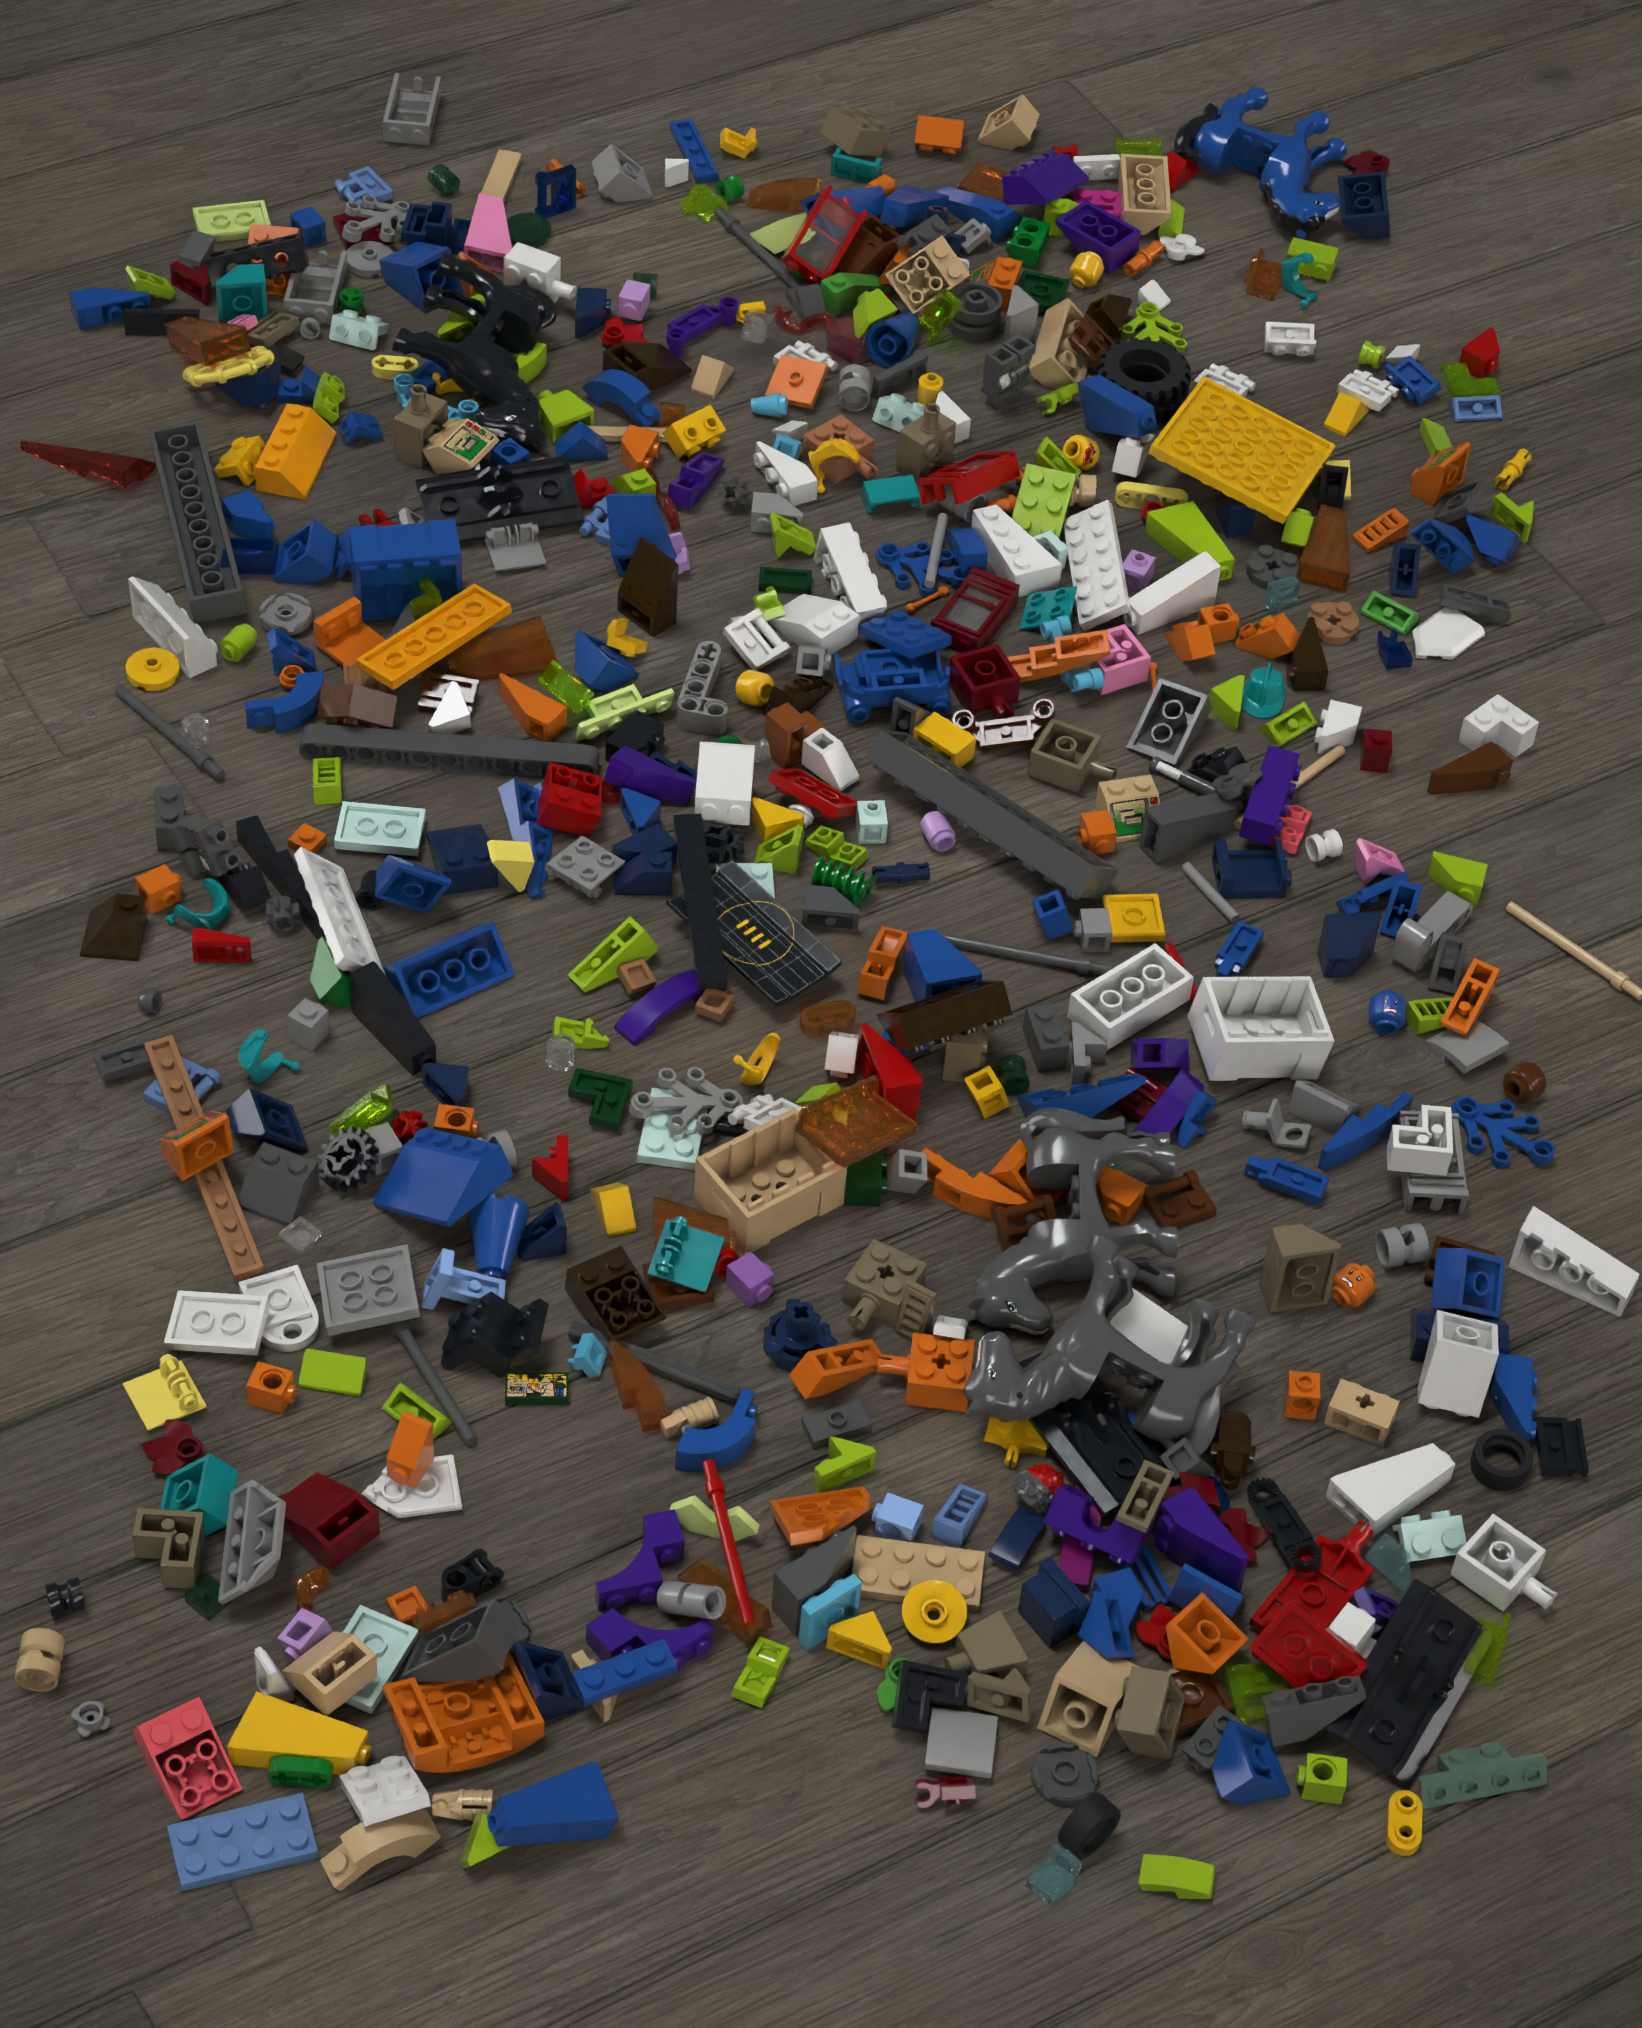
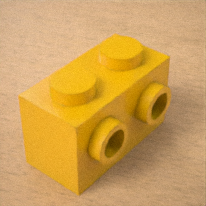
(694, 432)
(946, 739)

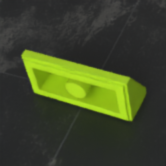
(1173, 225)
(1434, 436)
(1289, 725)
(333, 1372)
(407, 1400)

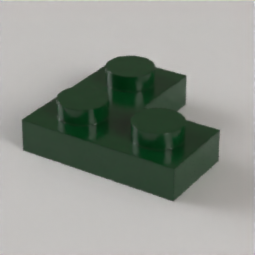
(606, 1091)

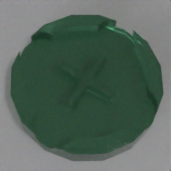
(529, 229)

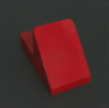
(1180, 170)
(591, 491)
(553, 1171)

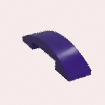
(656, 1005)
(1171, 1104)

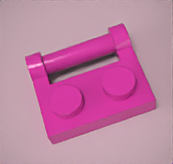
(1106, 200)

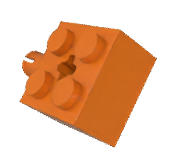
(934, 1371)

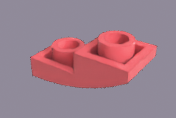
(1293, 828)

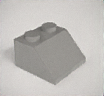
(620, 176)

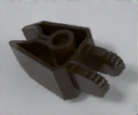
(1232, 1448)

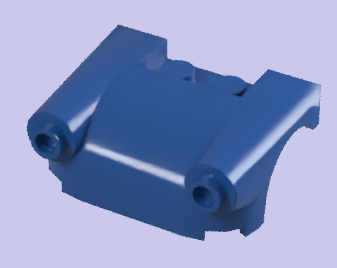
(884, 675)

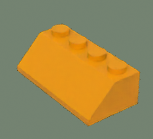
(294, 453)

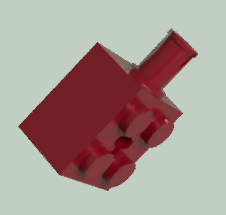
(985, 680)

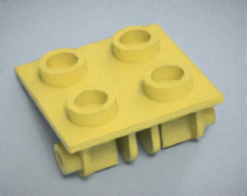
(164, 1393)

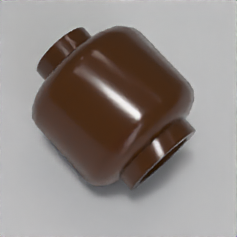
(1524, 1082)

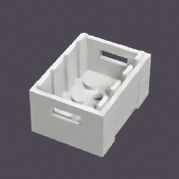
(1260, 1028)

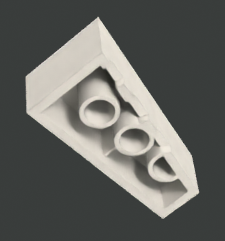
(1016, 553)
(1571, 1264)

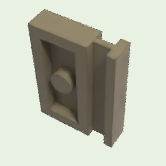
(272, 328)

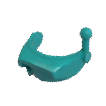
(1291, 278)
(209, 920)
(250, 1058)

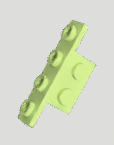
(617, 707)

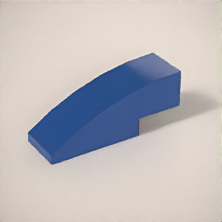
(967, 548)

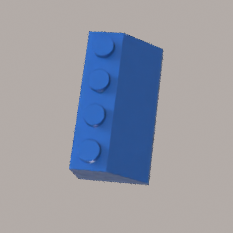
(450, 969)

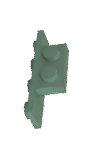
(1480, 1774)

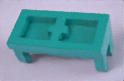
(854, 168)
(889, 491)

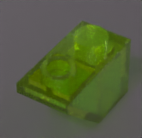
(566, 687)

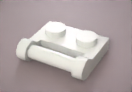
(751, 644)

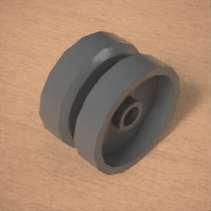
(979, 314)

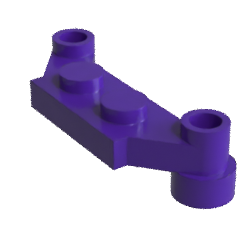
(699, 321)

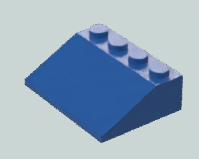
(442, 1176)

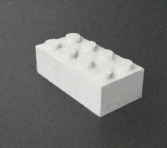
(1131, 996)

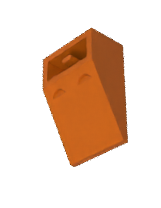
(259, 233)

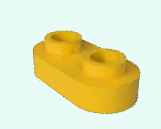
(1404, 1820)

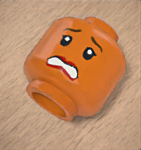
(1353, 1285)

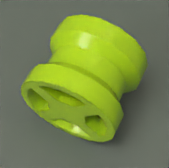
(1371, 355)

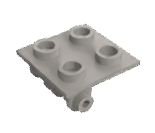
(516, 549)
(585, 865)

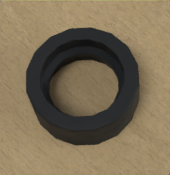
(1494, 1477)
(1089, 1826)

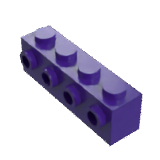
(1270, 794)

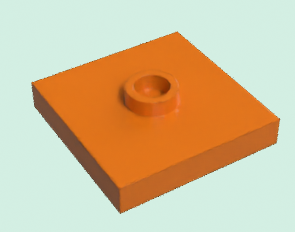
(798, 380)

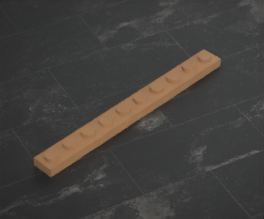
(212, 1181)

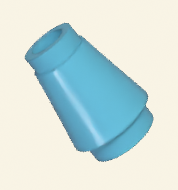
(770, 405)

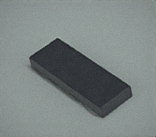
(153, 320)

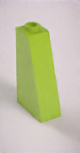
(1186, 534)

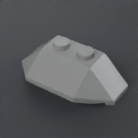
(251, 1540)

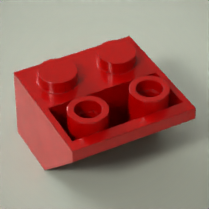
(570, 800)

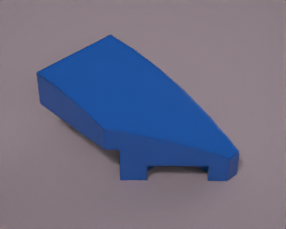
(1194, 1116)

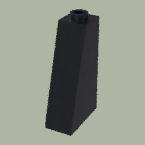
(390, 1019)

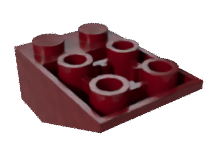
(330, 1519)

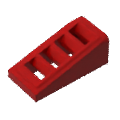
(211, 947)

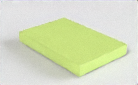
(231, 220)

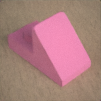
(1374, 859)

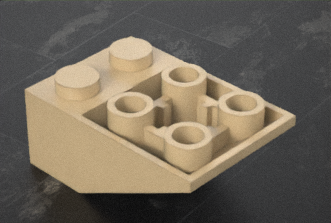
(926, 274)

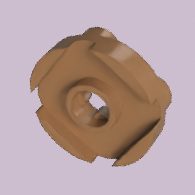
(1338, 613)

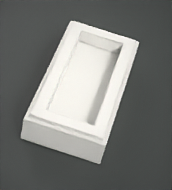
(950, 1327)

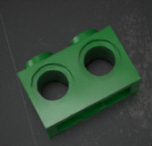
(1028, 242)

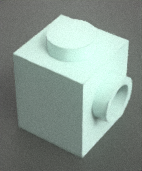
(871, 822)

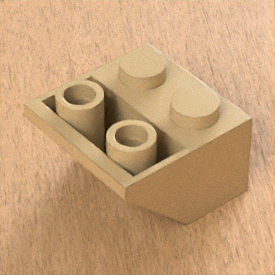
(333, 1670)

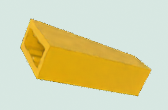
(284, 1729)

